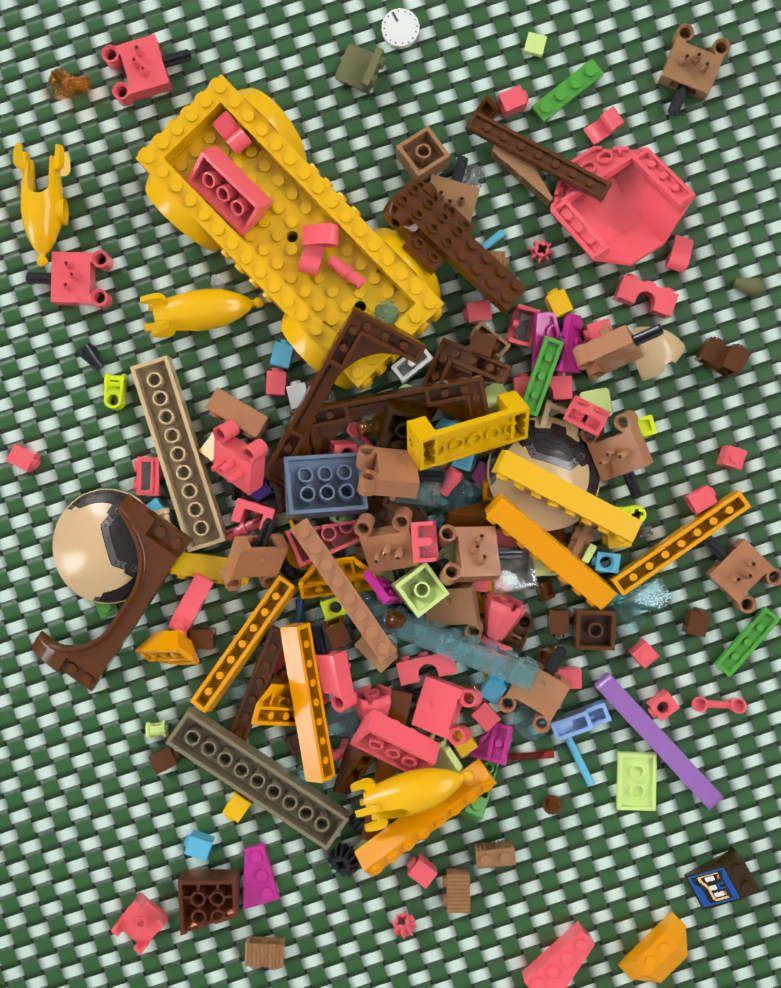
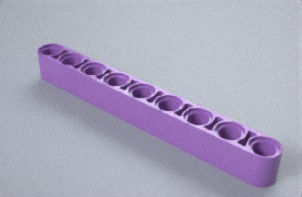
(658, 741)

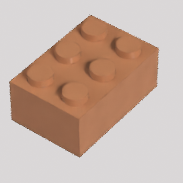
(248, 419)

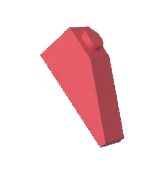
(191, 603)

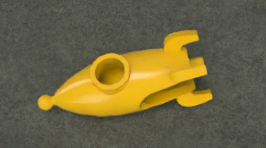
(46, 210)
(196, 310)
(406, 794)

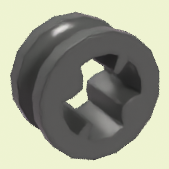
(644, 531)

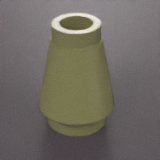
(749, 286)

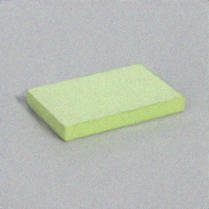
(636, 781)

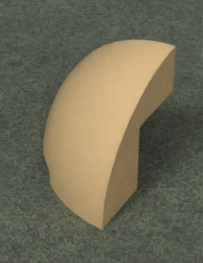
(658, 353)

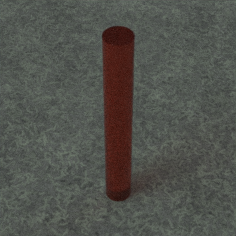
(530, 755)

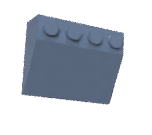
(322, 486)

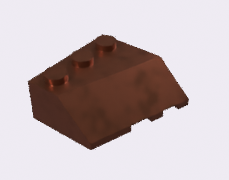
(207, 897)

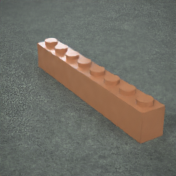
(343, 589)

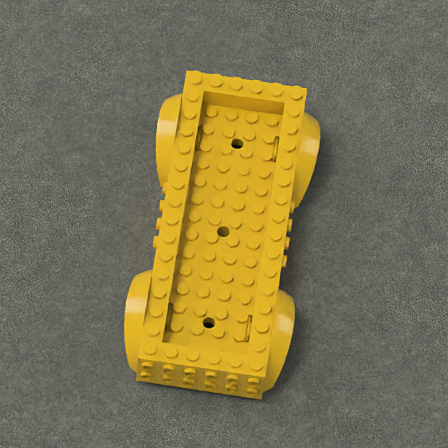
(277, 164)

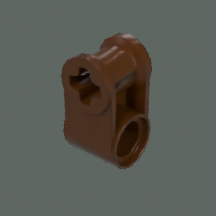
(520, 632)

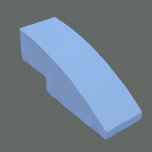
(580, 720)

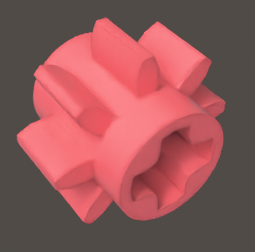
(540, 256)
(404, 925)

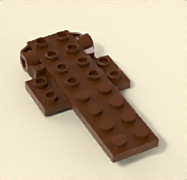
(443, 234)

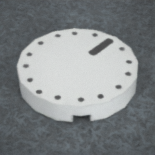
(400, 28)

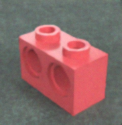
(586, 415)

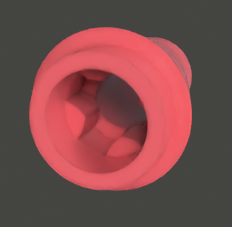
(452, 478)

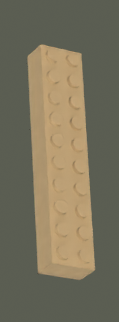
(179, 452)

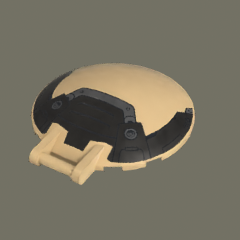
(559, 450)
(96, 547)

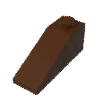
(469, 516)
(352, 768)

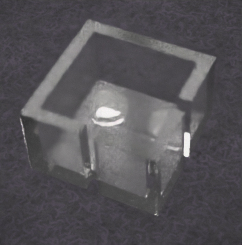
(516, 575)

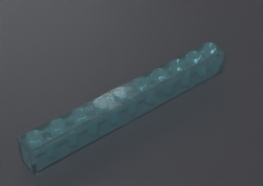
(456, 646)

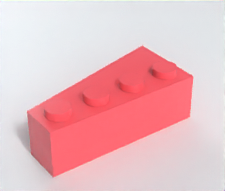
(335, 536)
(560, 960)

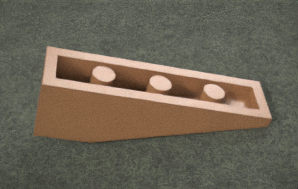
(524, 173)

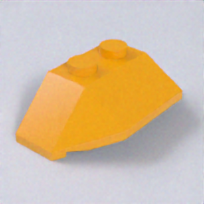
(314, 585)
(169, 648)
(275, 707)
(658, 951)

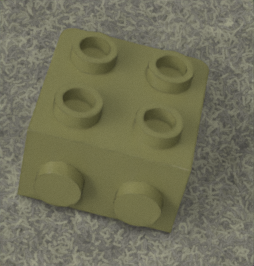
(360, 67)

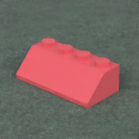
(229, 190)
(395, 742)

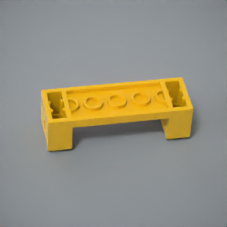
(440, 446)

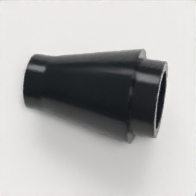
(91, 356)

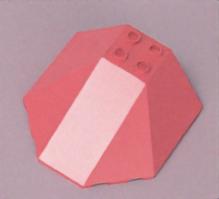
(636, 211)

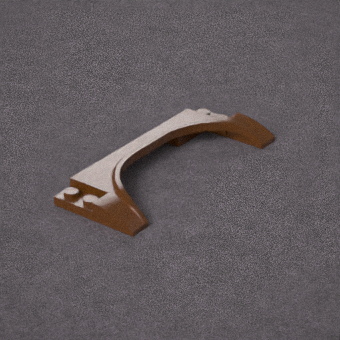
(357, 338)
(449, 362)
(457, 396)
(158, 551)

